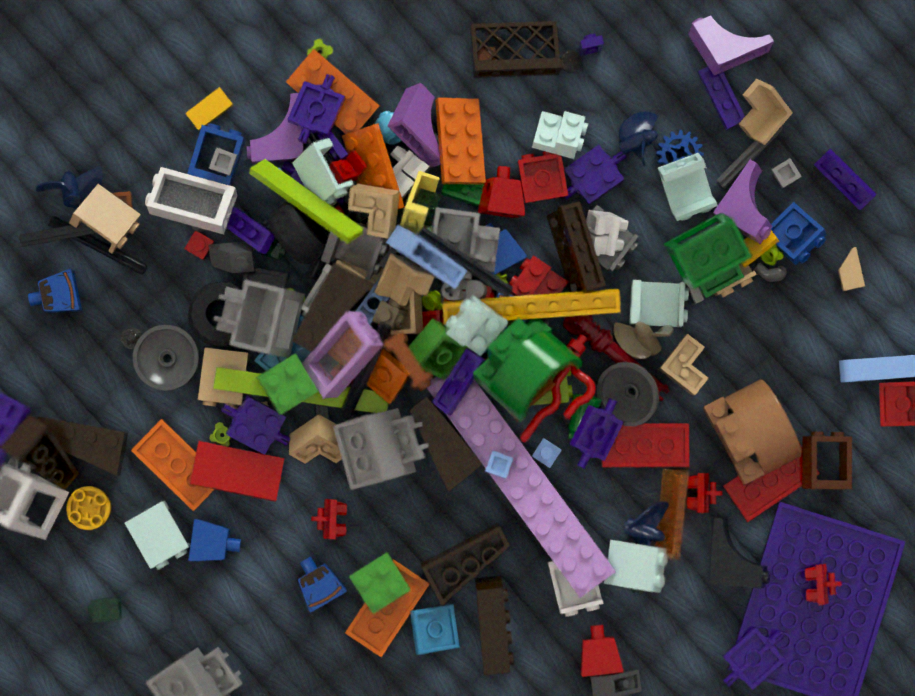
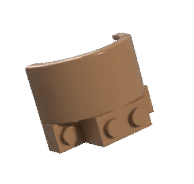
(755, 428)

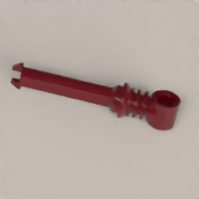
(602, 341)

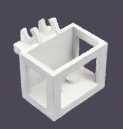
(17, 492)

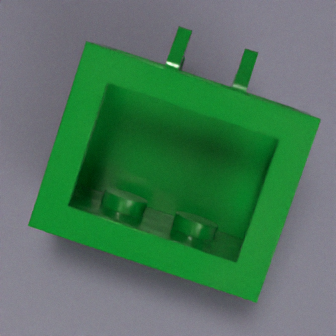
(711, 257)

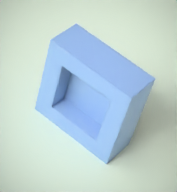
(546, 453)
(499, 464)

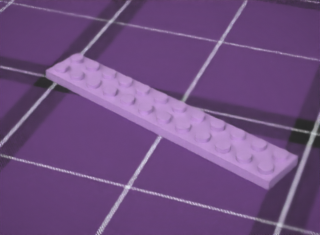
(529, 491)

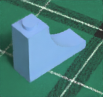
(426, 256)

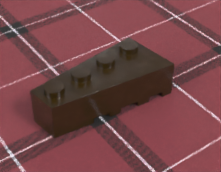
(335, 298)
(90, 443)
(446, 447)
(39, 450)
(464, 561)
(493, 625)

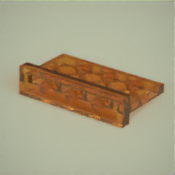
(673, 492)

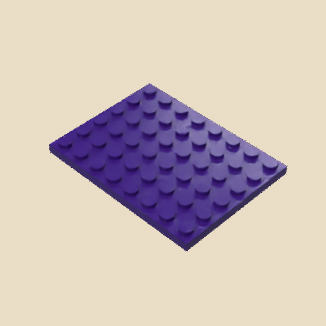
(828, 643)

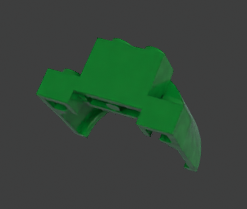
(522, 363)

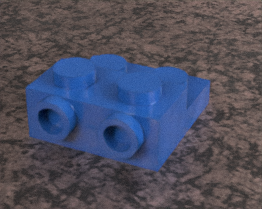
(797, 234)

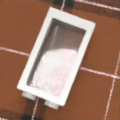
(191, 200)

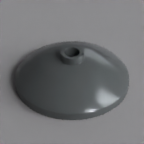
(150, 354)
(617, 384)

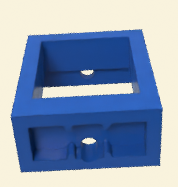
(215, 130)

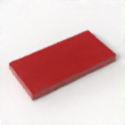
(650, 446)
(237, 471)
(766, 490)

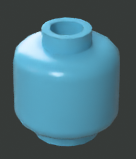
(388, 135)

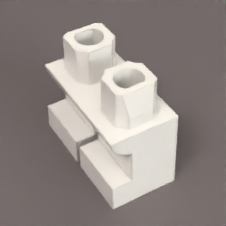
(409, 165)
(604, 231)

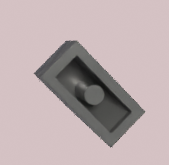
(232, 256)
(616, 684)

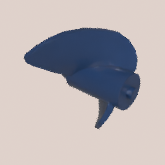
(637, 133)
(75, 188)
(645, 526)

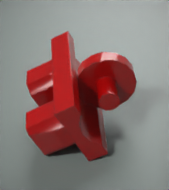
(701, 503)
(327, 519)
(821, 593)

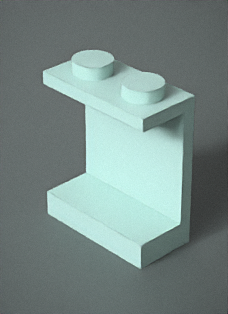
(317, 175)
(687, 187)
(658, 303)
(157, 536)
(637, 566)

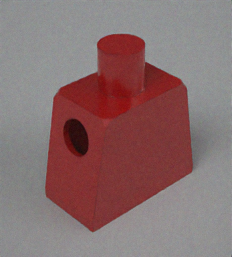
(502, 196)
(599, 654)

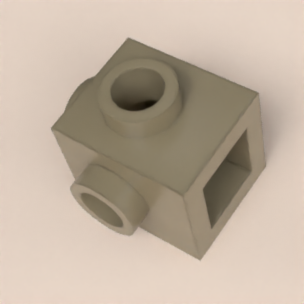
(390, 313)

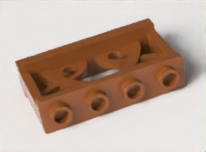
(397, 345)

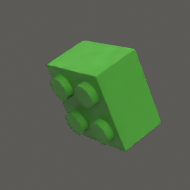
(436, 350)
(287, 384)
(380, 582)

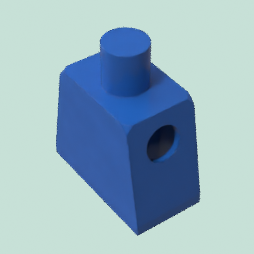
(508, 252)
(211, 542)

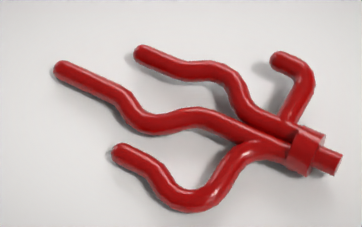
(577, 347)

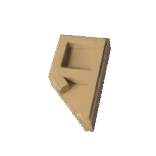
(850, 272)

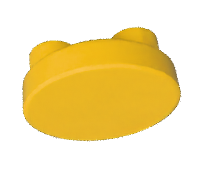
(88, 508)

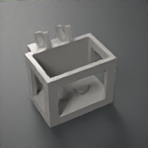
(463, 232)
(261, 317)
(378, 447)
(196, 676)

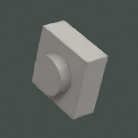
(223, 161)
(786, 173)
(696, 294)

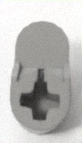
(472, 288)

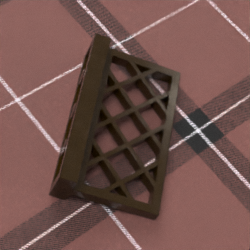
(513, 66)
(578, 241)

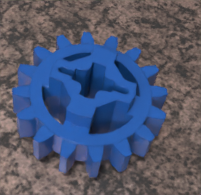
(669, 149)

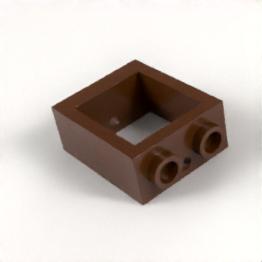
(809, 461)

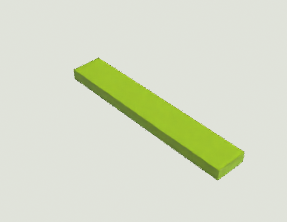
(306, 201)

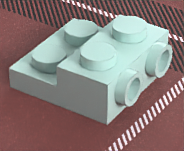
(560, 134)
(475, 325)

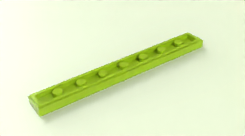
(246, 383)

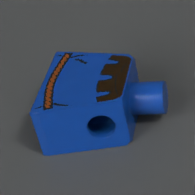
(57, 293)
(319, 584)

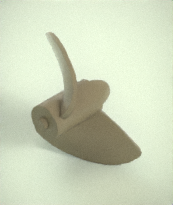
(640, 340)

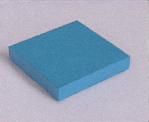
(434, 629)

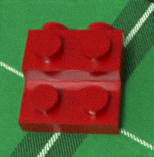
(542, 177)
(536, 279)
(897, 404)

